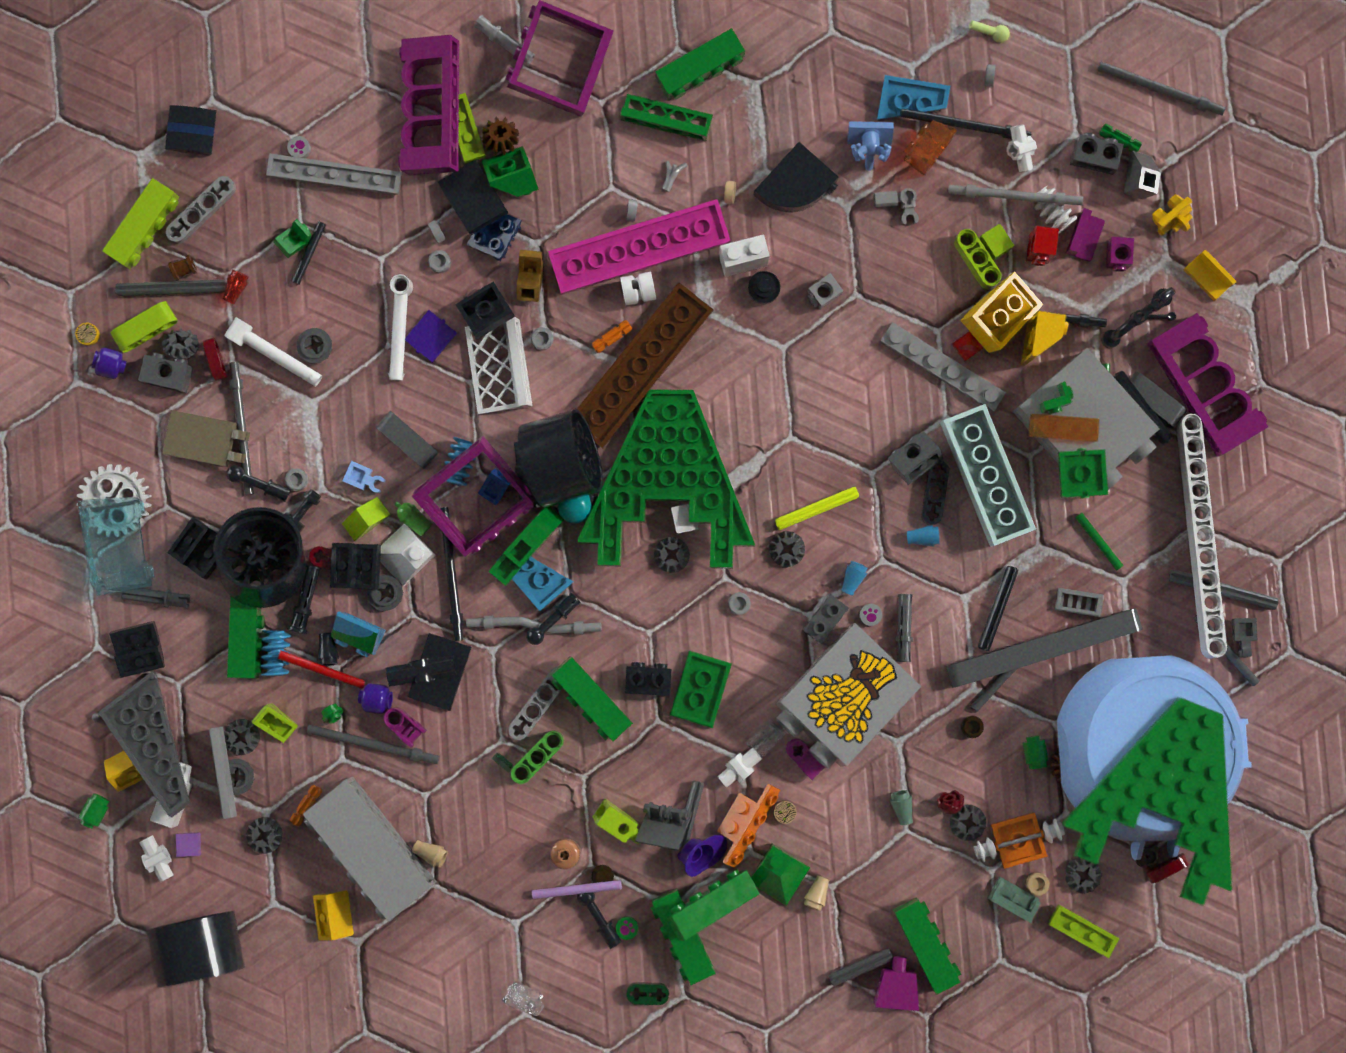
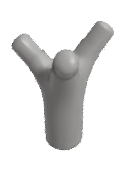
(672, 173)

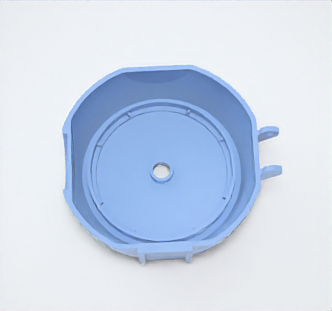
(1114, 709)

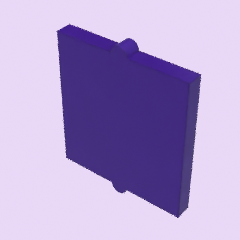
(430, 336)

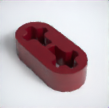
(214, 359)
(323, 563)
(1167, 868)

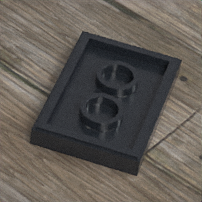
(473, 197)
(442, 690)

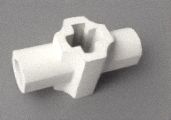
(1021, 148)
(739, 767)
(156, 858)

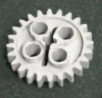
(96, 490)

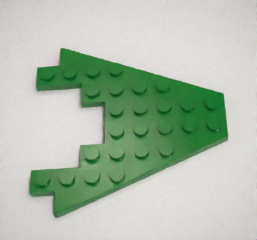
(668, 459)
(1178, 774)

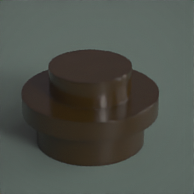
(972, 726)
(602, 873)

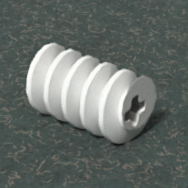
(1055, 213)

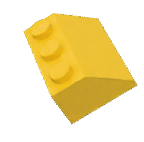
(1041, 333)

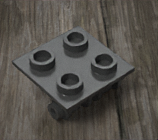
(663, 826)

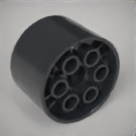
(560, 458)
(270, 526)
(195, 949)

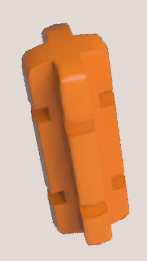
(611, 336)
(306, 803)

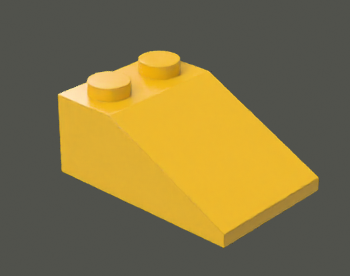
(1001, 313)

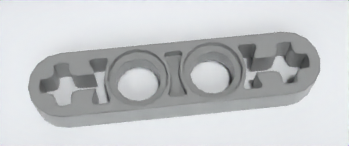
(204, 213)
(537, 701)

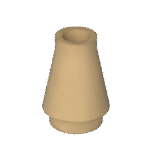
(432, 854)
(817, 894)

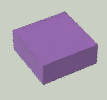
(188, 844)

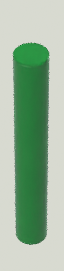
(1098, 540)

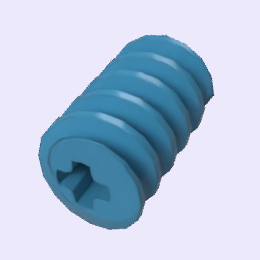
(462, 445)
(275, 643)

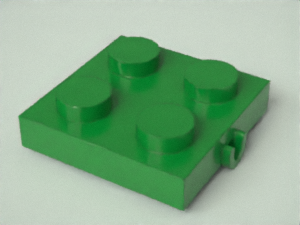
(1083, 473)

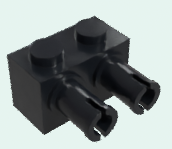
(648, 680)

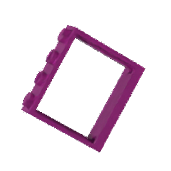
(574, 21)
(507, 519)

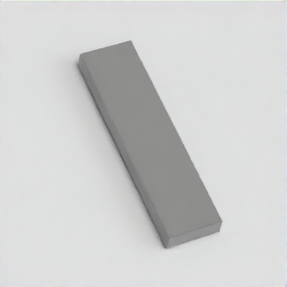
(222, 772)

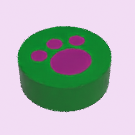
(627, 928)

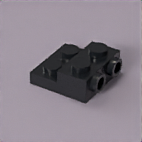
(485, 310)

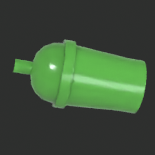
(413, 518)

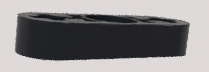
(927, 508)

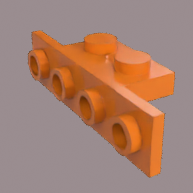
(743, 822)

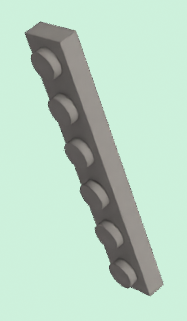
(334, 174)
(942, 367)

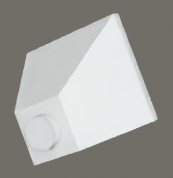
(405, 554)

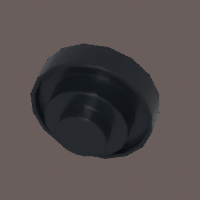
(764, 287)

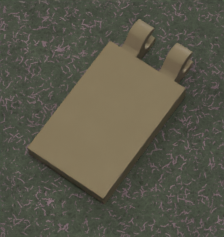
(203, 439)

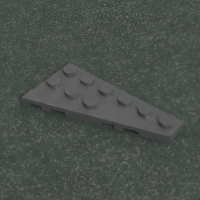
(144, 733)

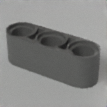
(1163, 404)
(407, 439)

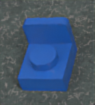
(494, 486)

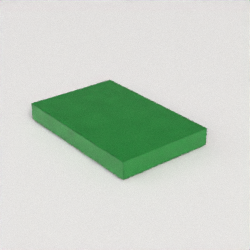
(700, 689)

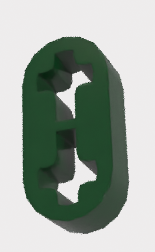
(647, 999)

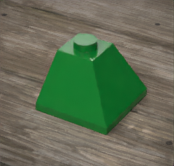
(511, 172)
(779, 874)

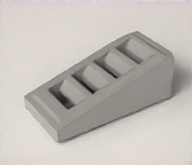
(1098, 607)

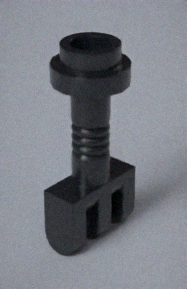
(311, 498)

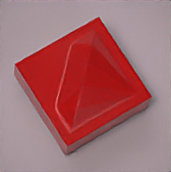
(967, 346)

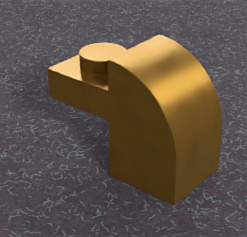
(529, 275)

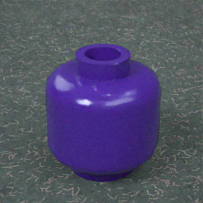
(108, 363)
(375, 698)

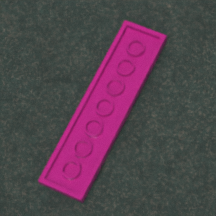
(639, 246)

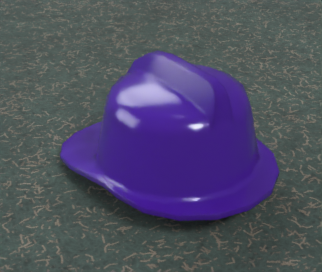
(701, 854)

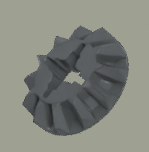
(305, 340)
(177, 350)
(682, 554)
(786, 559)
(387, 603)
(252, 736)
(246, 771)
(973, 832)
(274, 838)
(1073, 879)

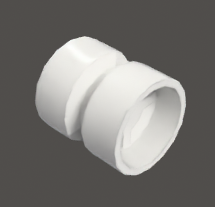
(643, 282)

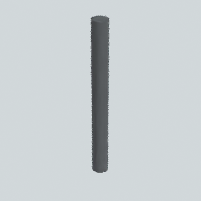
(1236, 661)

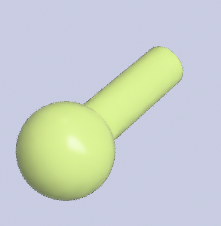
(999, 33)

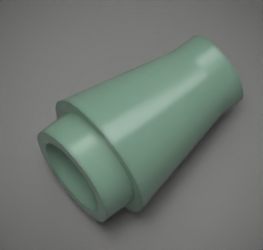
(902, 805)

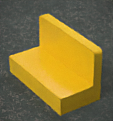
(1209, 275)
(121, 771)
(333, 915)

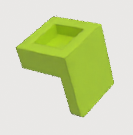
(996, 242)

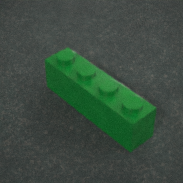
(700, 64)
(244, 641)
(591, 699)
(711, 905)
(927, 946)
(691, 952)

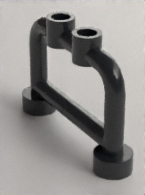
(1160, 299)

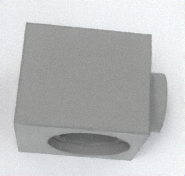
(831, 285)

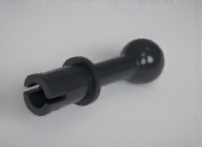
(236, 474)
(536, 634)
(606, 929)

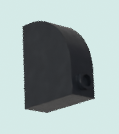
(797, 182)

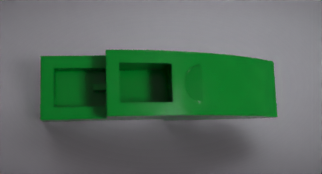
(526, 545)

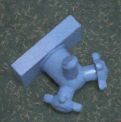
(871, 136)

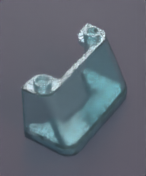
(114, 544)

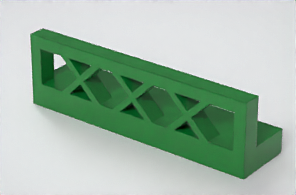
(665, 123)

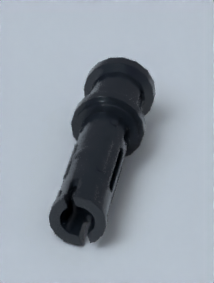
(302, 610)

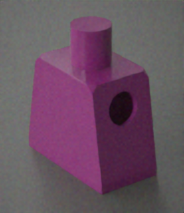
(897, 987)

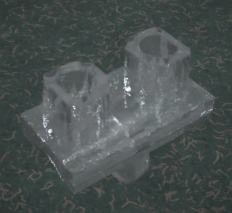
(524, 999)

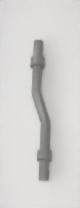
(1058, 198)
(577, 628)

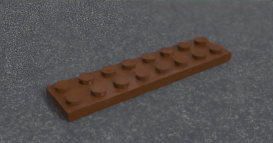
(643, 362)

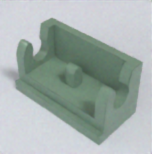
(1014, 899)

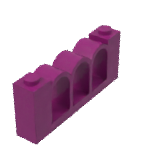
(416, 54)
(1249, 421)

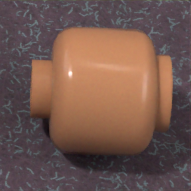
(562, 846)

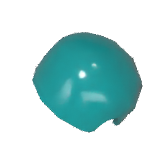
(575, 510)

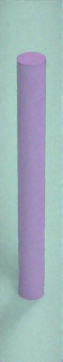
(576, 889)

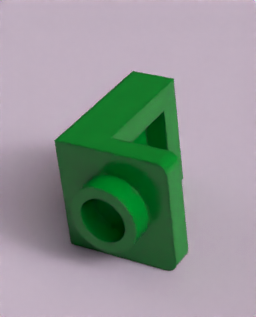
(293, 239)
(1055, 405)

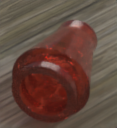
(235, 286)

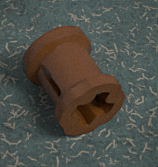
(182, 267)

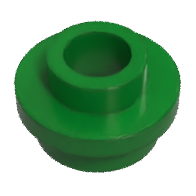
(331, 714)

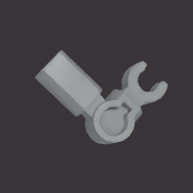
(892, 198)

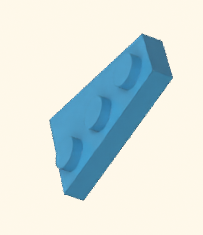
(911, 95)
(540, 583)

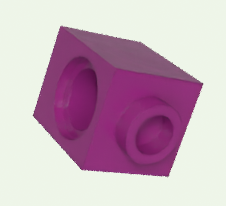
(1123, 244)

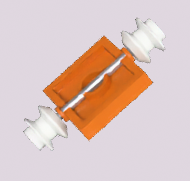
(1019, 840)

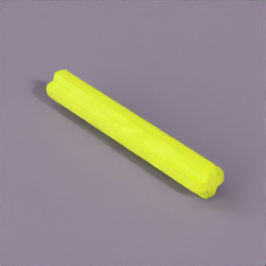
(816, 508)

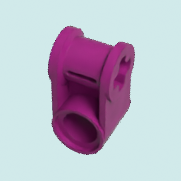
(405, 726)
(804, 760)

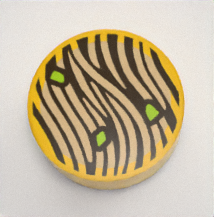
(87, 334)

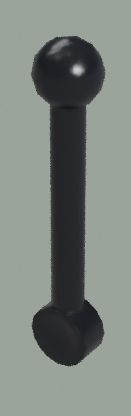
(1170, 316)

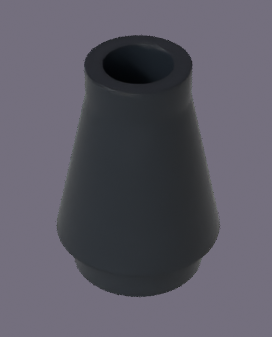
(327, 650)

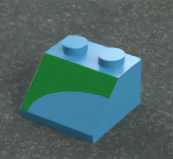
(357, 633)

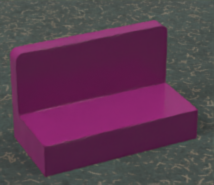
(1085, 236)

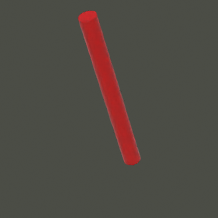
(323, 670)

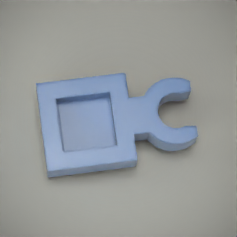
(360, 476)

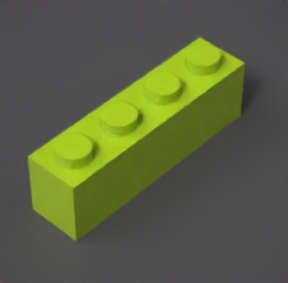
(141, 224)

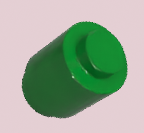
(1035, 752)
(94, 811)

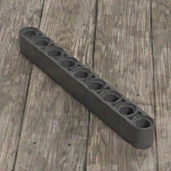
(1044, 648)

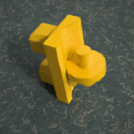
(1177, 218)

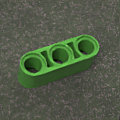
(527, 762)

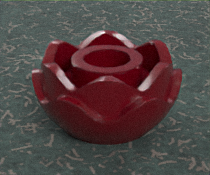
(950, 802)

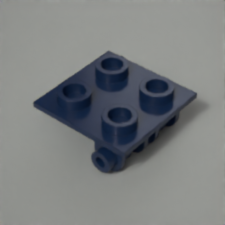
(496, 237)

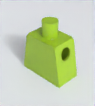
(611, 817)

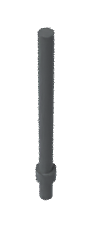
(1201, 103)
(236, 385)
(415, 754)

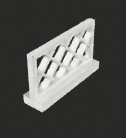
(517, 367)

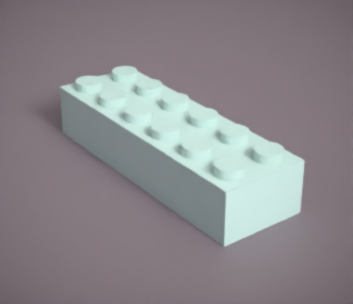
(987, 475)

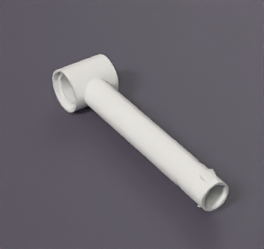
(399, 327)
(241, 333)

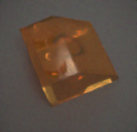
(929, 146)

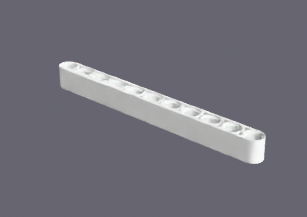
(1196, 546)

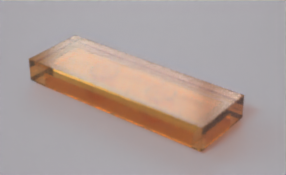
(1064, 427)

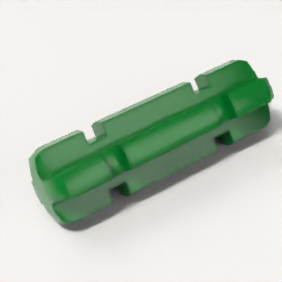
(1107, 131)

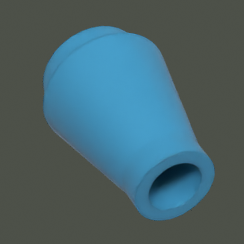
(924, 536)
(853, 577)

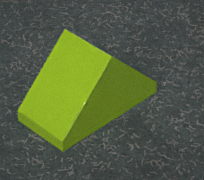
(365, 518)
(275, 722)

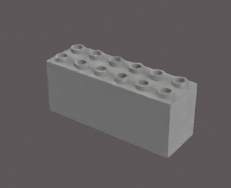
(369, 849)

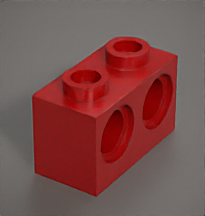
(1042, 245)

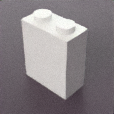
(744, 255)

